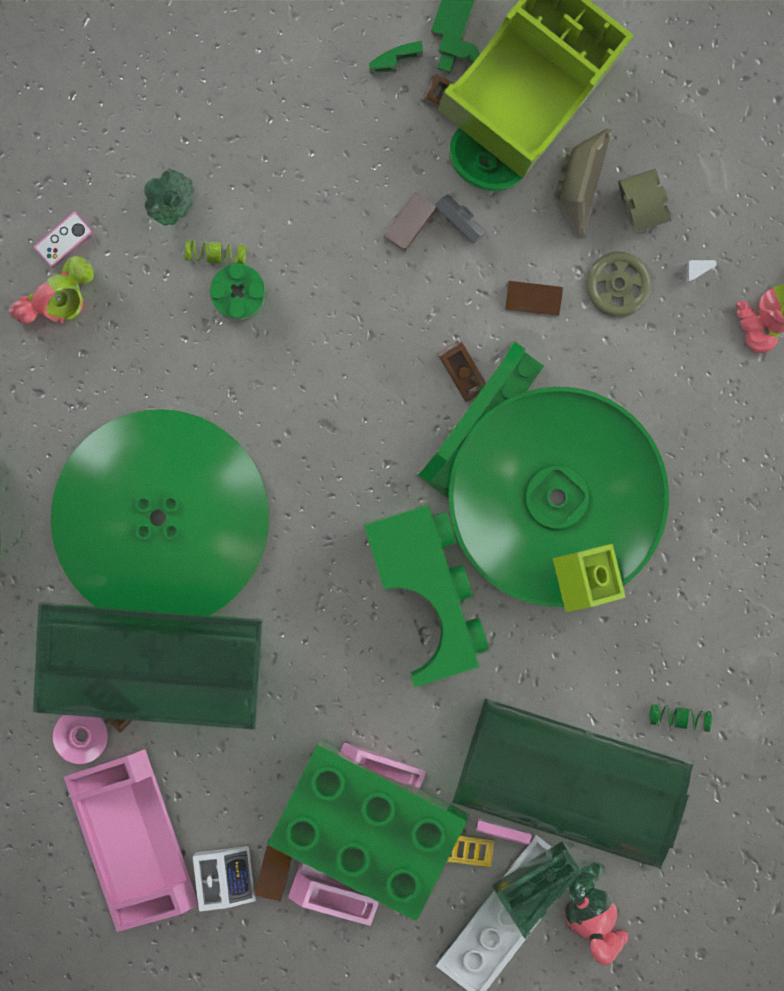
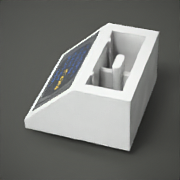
(224, 878)

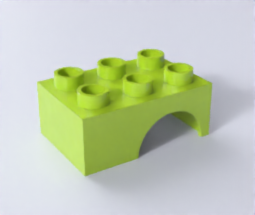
(534, 77)

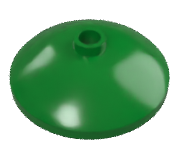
(479, 165)

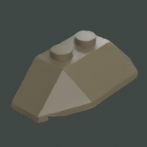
(581, 180)

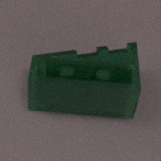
(536, 886)

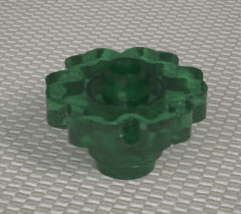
(168, 197)

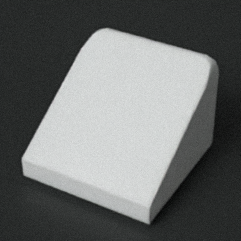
(697, 268)

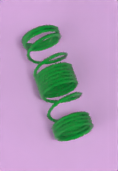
(681, 718)

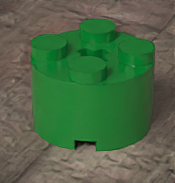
(238, 276)

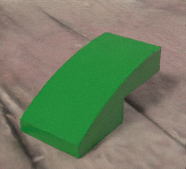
(387, 61)

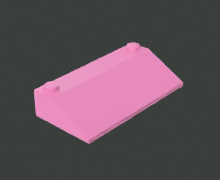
(131, 841)
(324, 894)

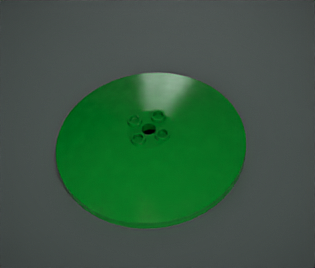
(547, 443)
(172, 465)

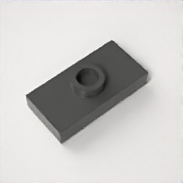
(461, 218)

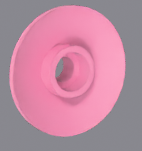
(79, 751)

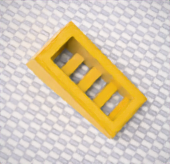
(475, 860)

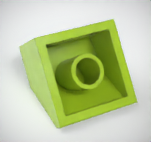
(589, 578)

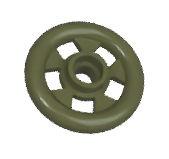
(630, 303)

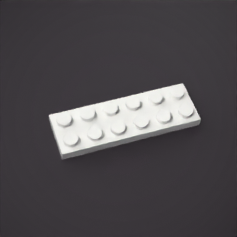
(488, 937)

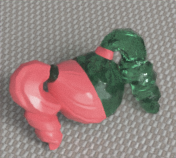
(597, 915)

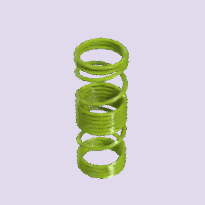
(214, 253)

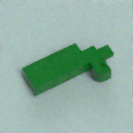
(451, 25)

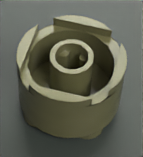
(644, 200)

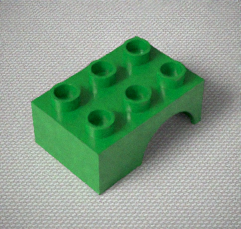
(412, 558)
(368, 830)

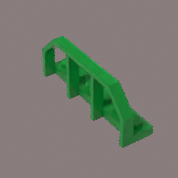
(510, 378)

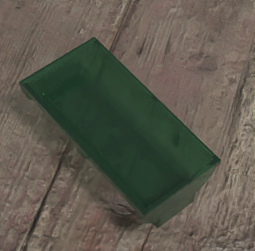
(147, 665)
(574, 783)

